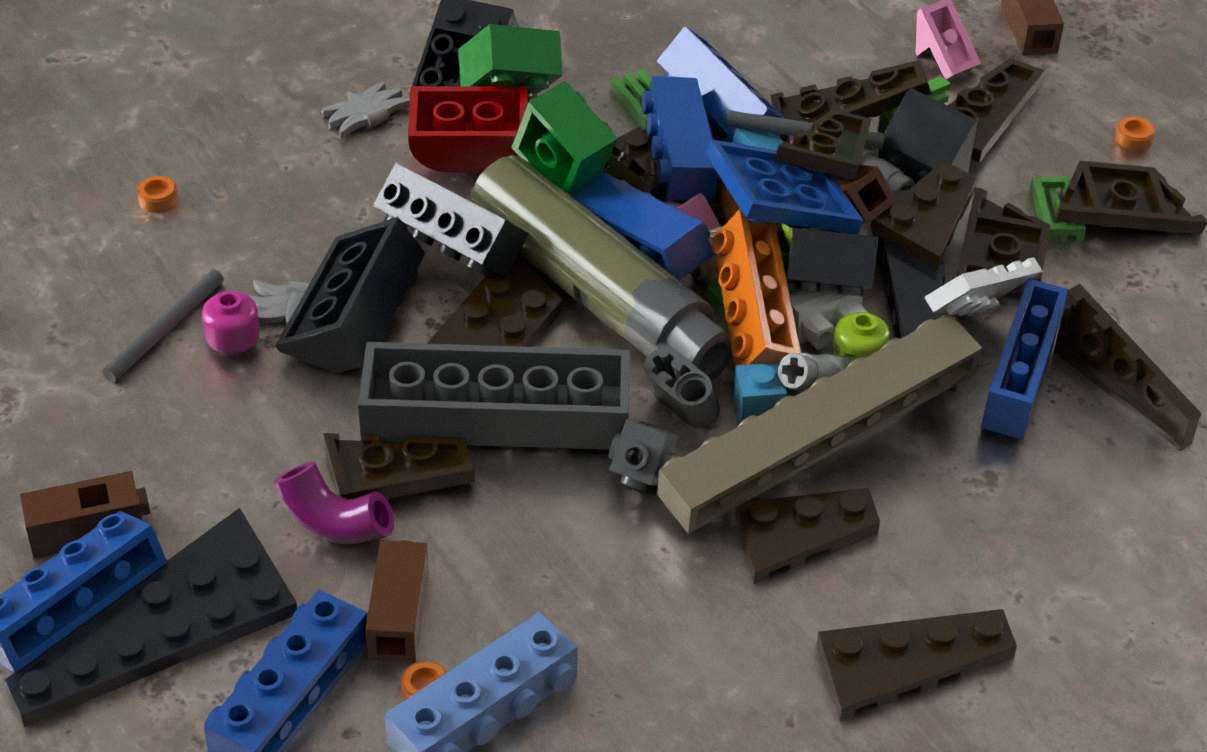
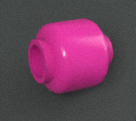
(231, 322)

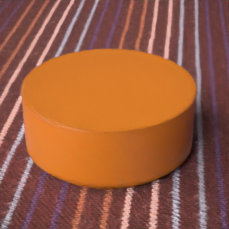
(1135, 133)
(157, 194)
(419, 676)

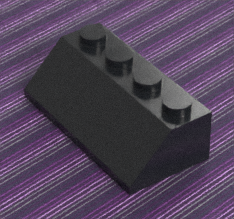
(353, 296)

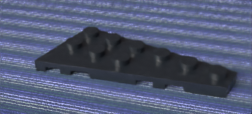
(192, 604)

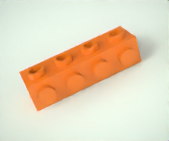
(754, 292)

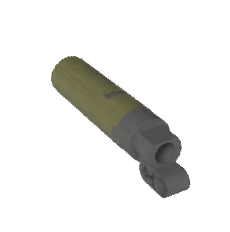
(616, 284)

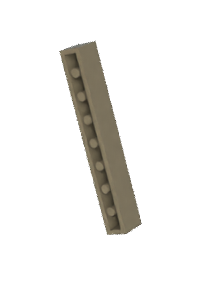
(817, 422)

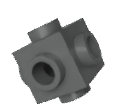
(641, 453)

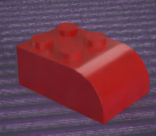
(464, 125)

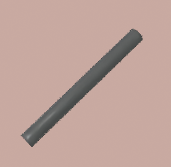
(785, 126)
(162, 325)

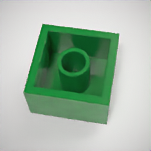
(512, 58)
(564, 138)

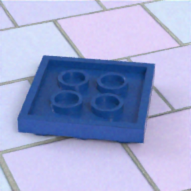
(781, 191)

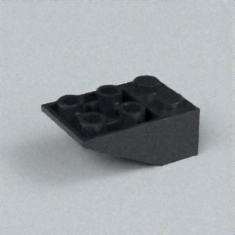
(453, 27)

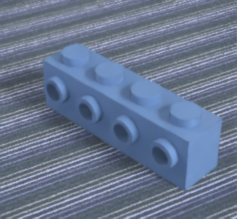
(485, 691)

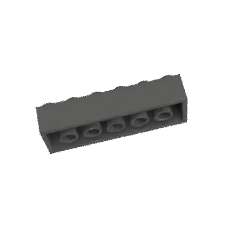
(495, 394)

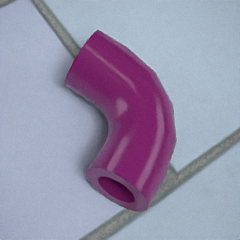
(333, 516)

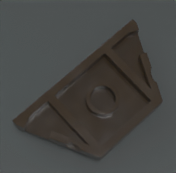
(1125, 198)
(1001, 237)
(503, 310)

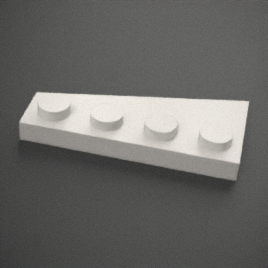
(979, 290)

